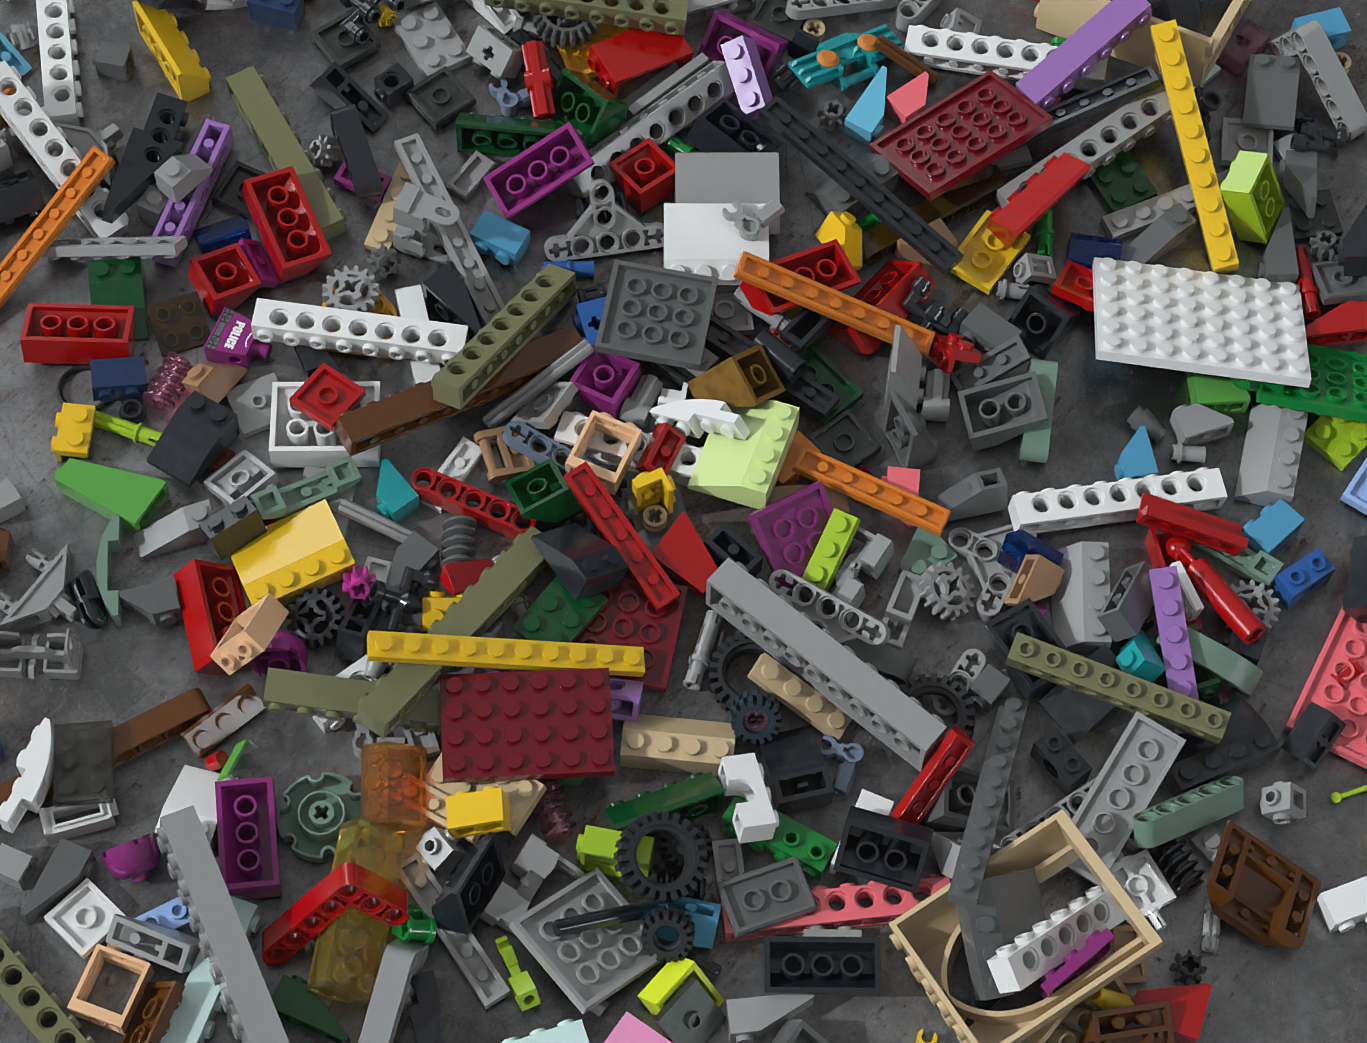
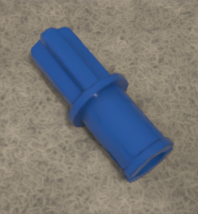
(581, 268)

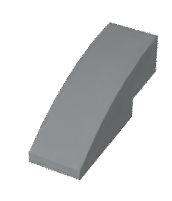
(902, 609)

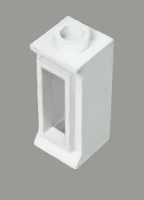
(79, 826)

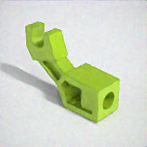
(520, 982)

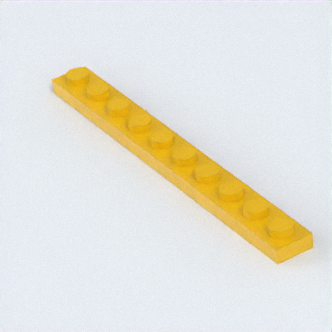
(502, 653)

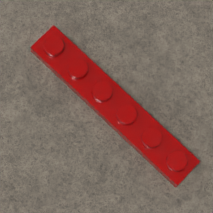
(622, 535)

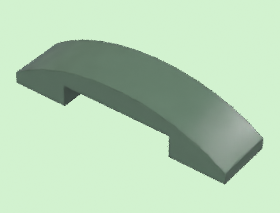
(297, 496)
(110, 542)
(1248, 564)
(1223, 662)

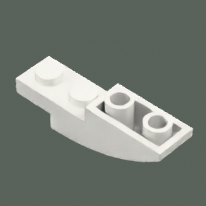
(700, 415)
(37, 770)

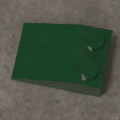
(121, 284)

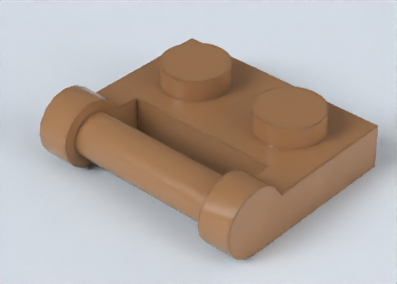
(514, 462)

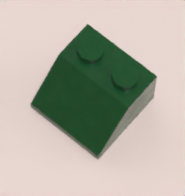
(543, 493)

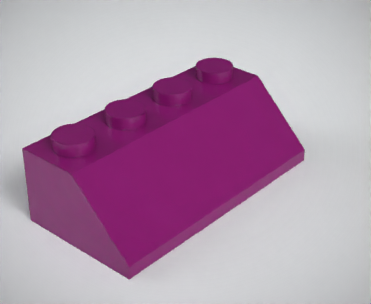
(539, 170)
(248, 837)

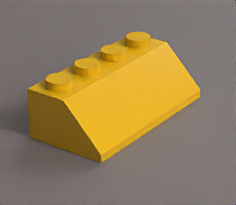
(172, 51)

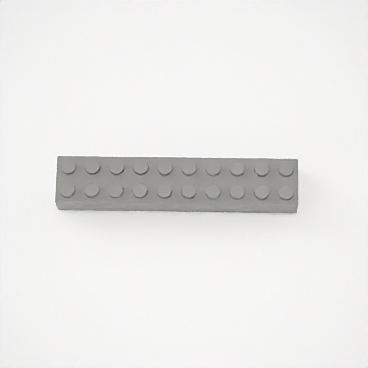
(825, 663)
(219, 929)

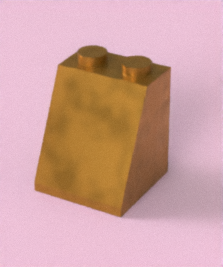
(739, 380)

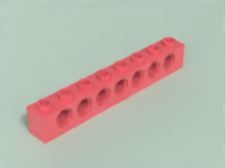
(853, 914)

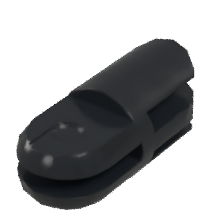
(88, 600)

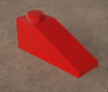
(1340, 326)

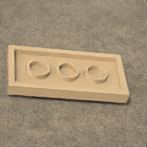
(521, 793)

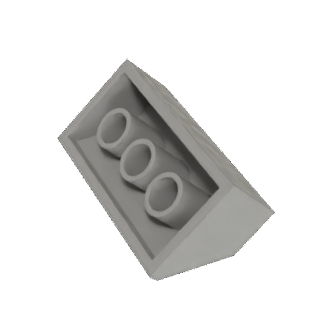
(1271, 455)
(1081, 597)

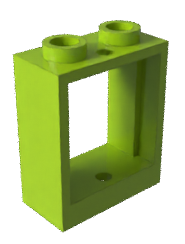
(597, 849)

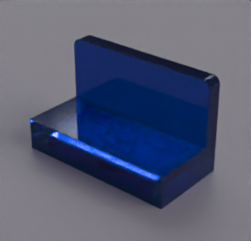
(222, 234)
(1086, 247)
(1019, 544)

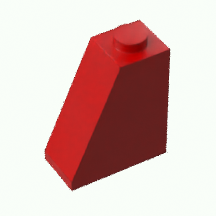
(685, 556)
(1186, 1006)

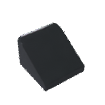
(802, 44)

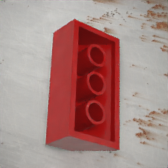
(1037, 198)
(286, 223)
(821, 263)
(887, 292)
(77, 333)
(209, 603)

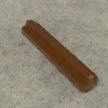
(905, 59)

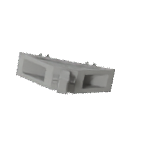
(85, 138)
(46, 596)

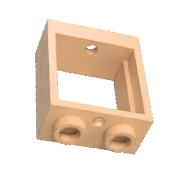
(608, 425)
(249, 634)
(99, 1016)

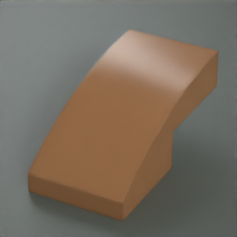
(1123, 936)

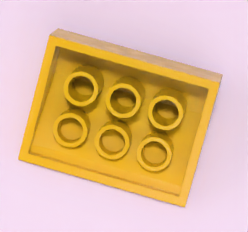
(294, 556)

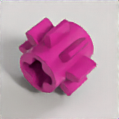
(358, 582)

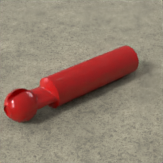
(1216, 591)

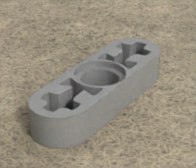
(956, 673)

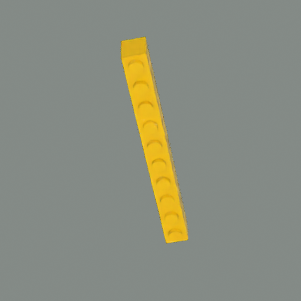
(1194, 147)

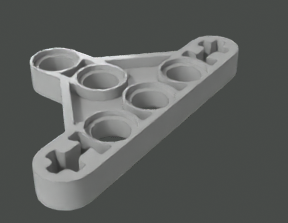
(808, 9)
(592, 230)
(986, 569)
(835, 622)

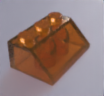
(394, 785)

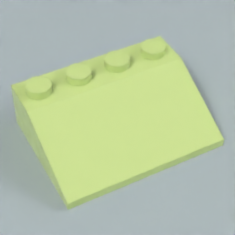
(750, 467)

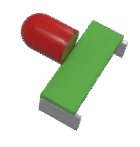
(221, 759)

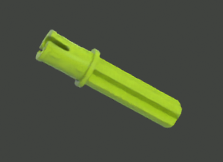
(135, 431)

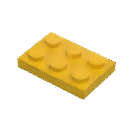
(986, 256)

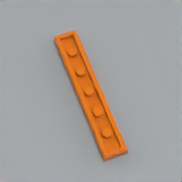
(872, 491)

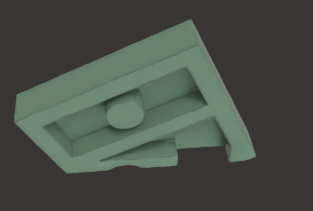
(924, 551)

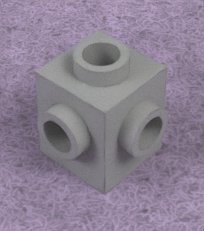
(1283, 802)
(440, 850)

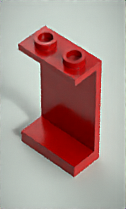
(634, 55)

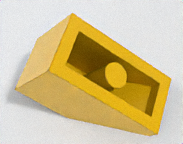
(847, 232)

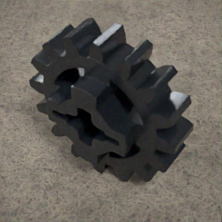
(312, 606)

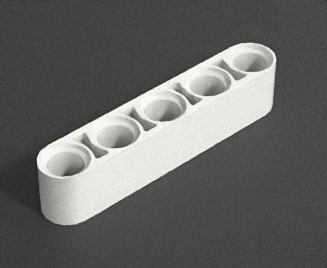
(412, 305)

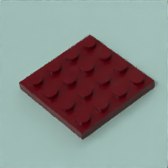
(633, 621)

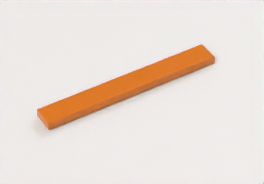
(52, 220)
(828, 301)

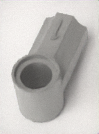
(642, 400)
(936, 402)

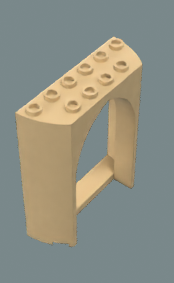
(1201, 52)
(934, 938)

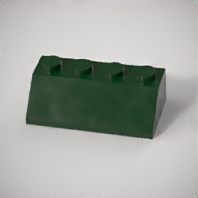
(499, 134)
(691, 799)

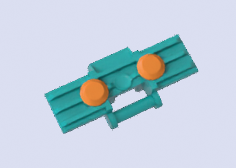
(833, 54)

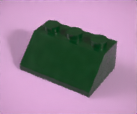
(587, 106)

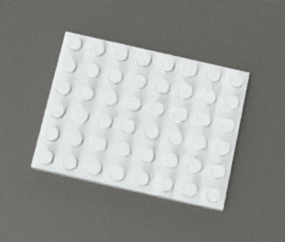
(1199, 322)

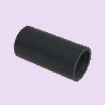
(781, 355)

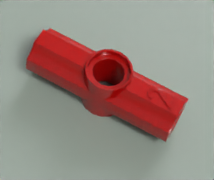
(538, 80)

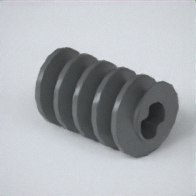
(458, 539)

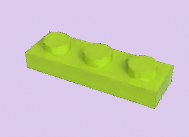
(831, 549)

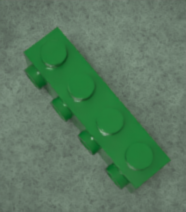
(789, 840)

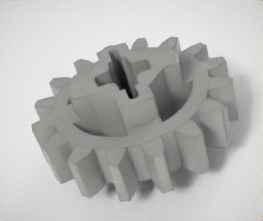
(351, 290)
(946, 590)
(1255, 598)

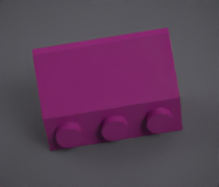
(727, 27)

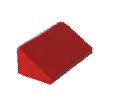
(661, 449)
(460, 575)

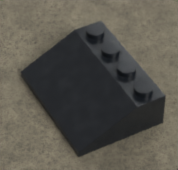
(1243, 747)

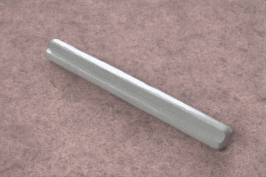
(537, 384)

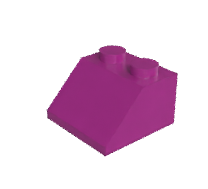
(606, 381)

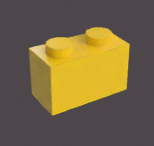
(478, 812)

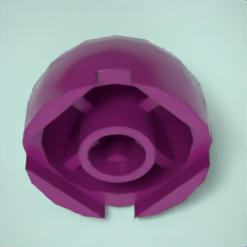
(283, 652)
(133, 858)

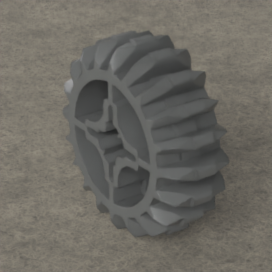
(565, 32)

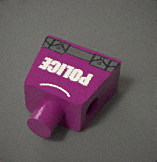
(233, 341)

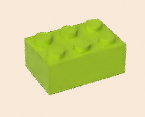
(1253, 196)

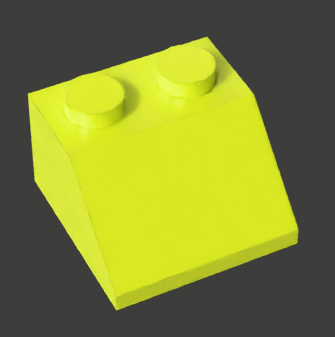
(670, 980)

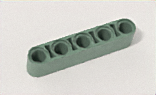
(1188, 811)

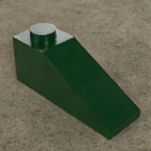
(305, 1009)

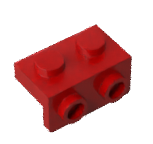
(950, 348)

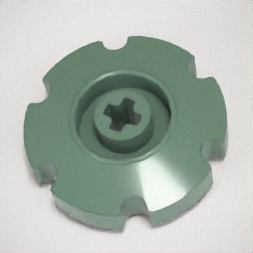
(306, 800)

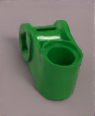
(418, 926)

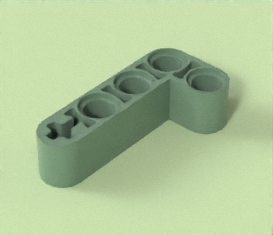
(1036, 441)

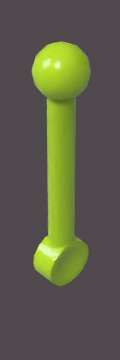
(1336, 797)

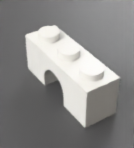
(744, 777)

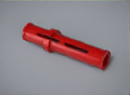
(1307, 288)

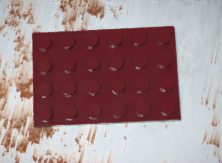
(961, 134)
(526, 725)

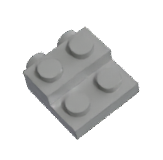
(241, 477)

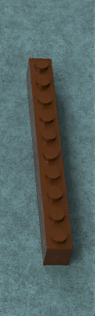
(416, 408)

